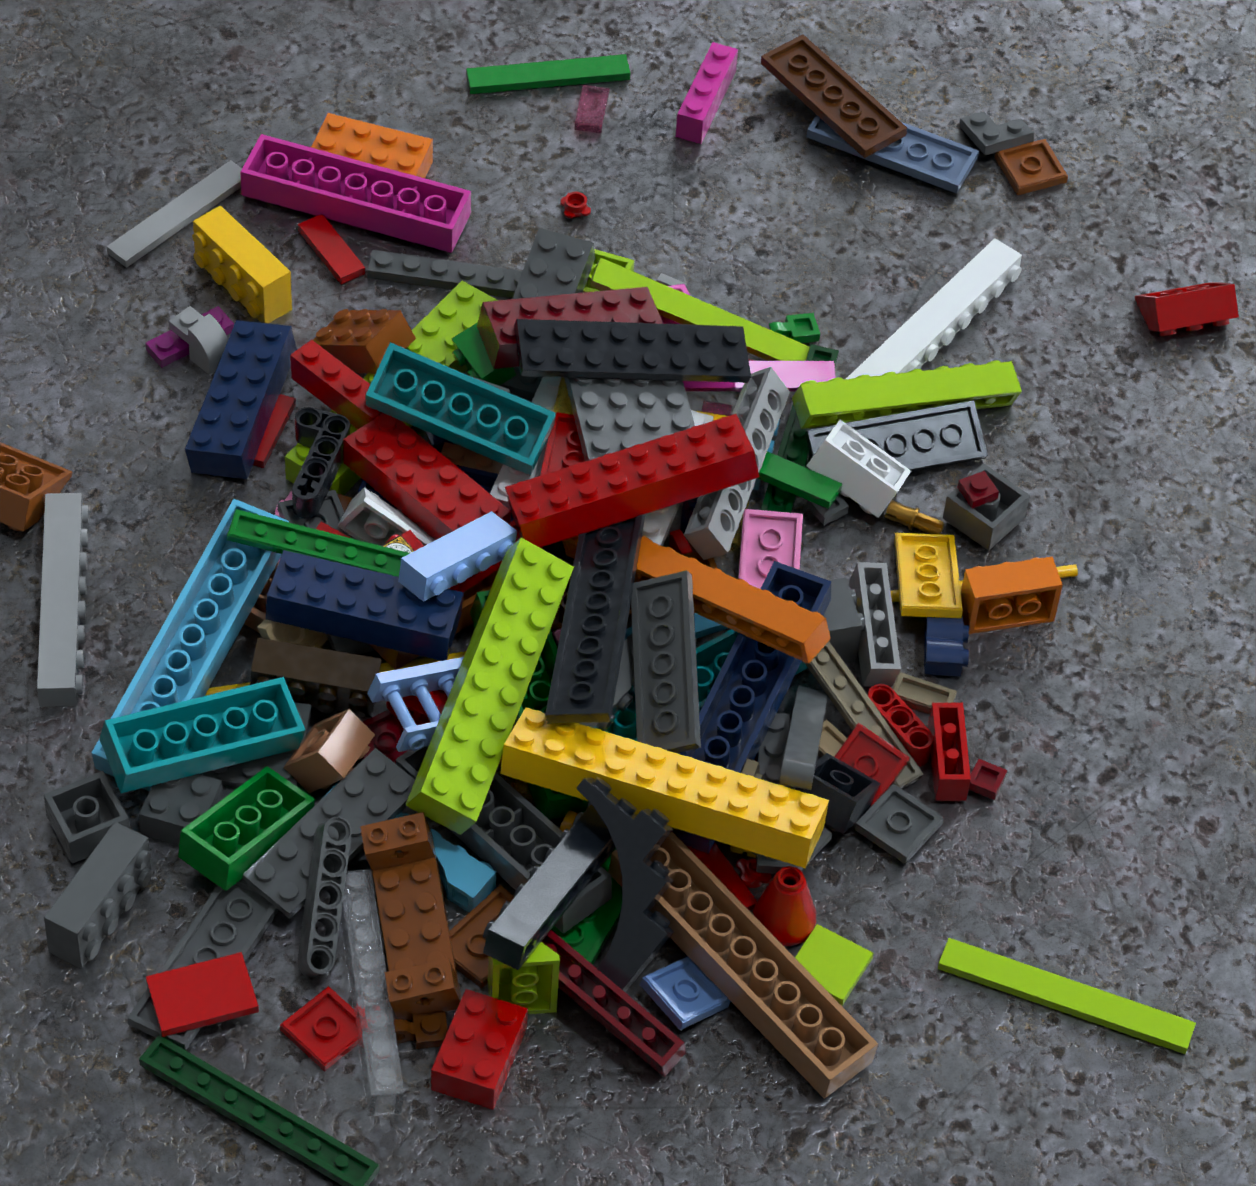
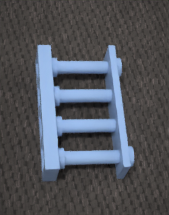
(417, 682)

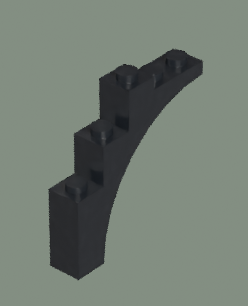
(643, 882)

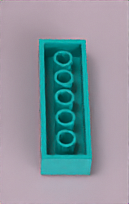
(460, 409)
(201, 734)

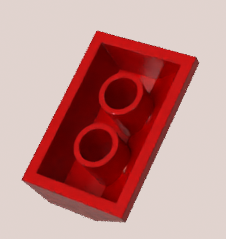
(1188, 307)

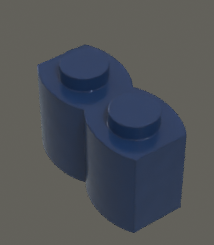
(944, 646)

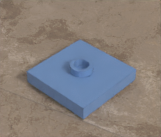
(684, 993)

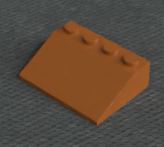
(24, 486)

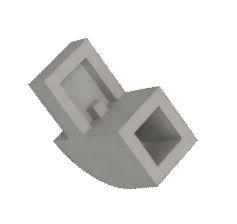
(203, 335)

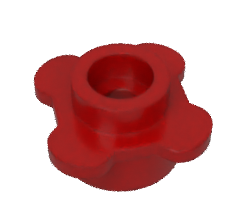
(575, 205)
(749, 875)

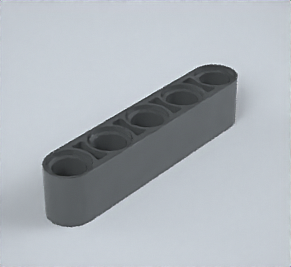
(314, 908)

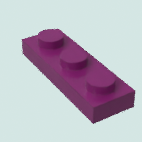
(170, 347)

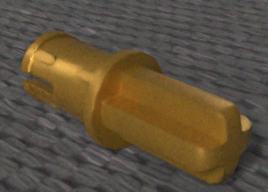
(913, 518)

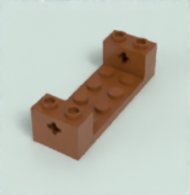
(412, 916)

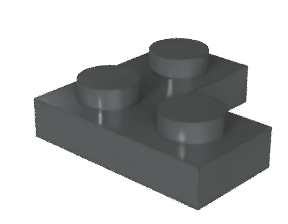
(993, 137)

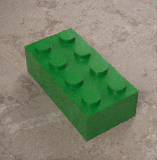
(243, 827)

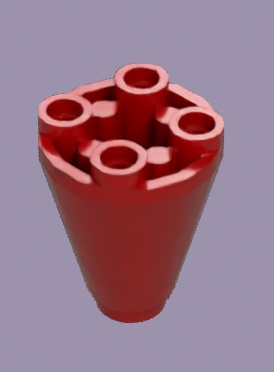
(787, 907)

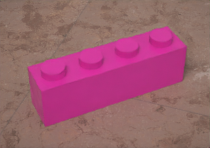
(706, 93)

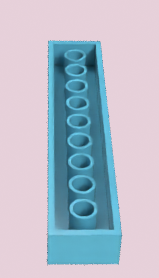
(199, 625)

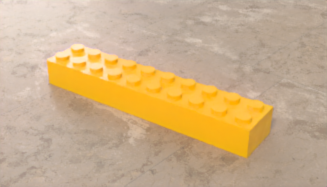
(686, 790)

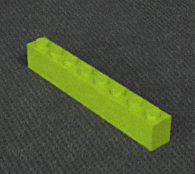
(892, 393)

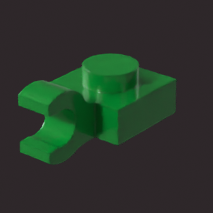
(798, 327)

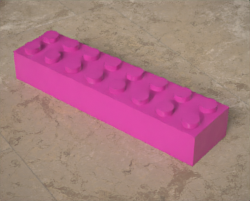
(356, 193)

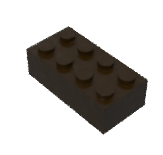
(318, 675)

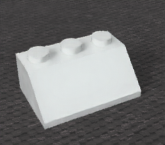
(862, 468)
(376, 521)

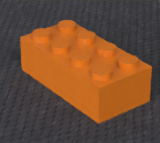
(375, 145)

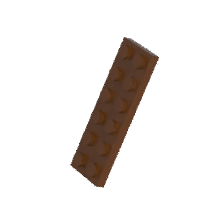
(833, 96)

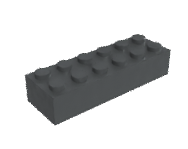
(554, 267)

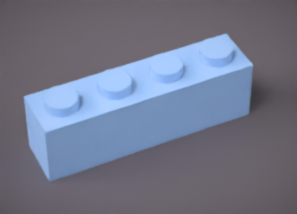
(456, 556)

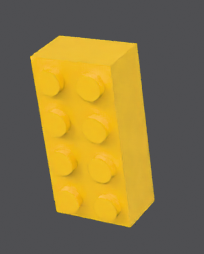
(242, 265)

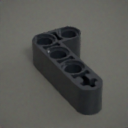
(324, 435)

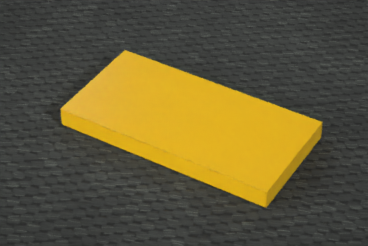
(928, 575)

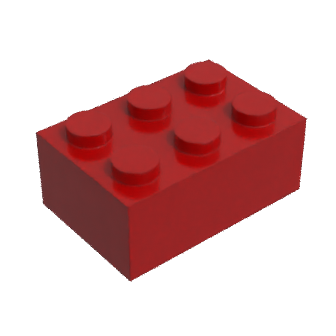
(479, 1049)

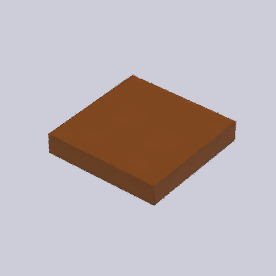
(1031, 167)

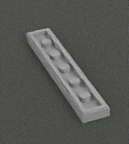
(176, 214)

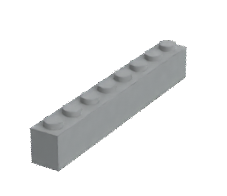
(61, 600)

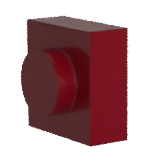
(978, 489)
(987, 779)

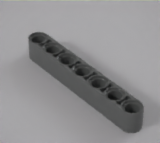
(804, 738)

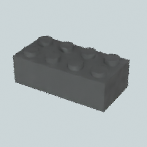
(98, 895)

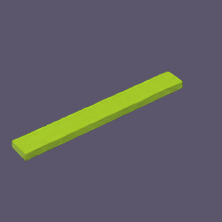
(692, 311)
(1067, 995)

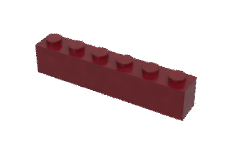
(615, 1008)

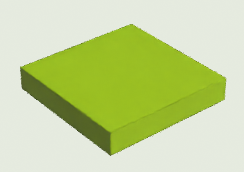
(834, 961)

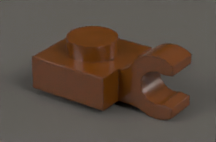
(426, 1029)

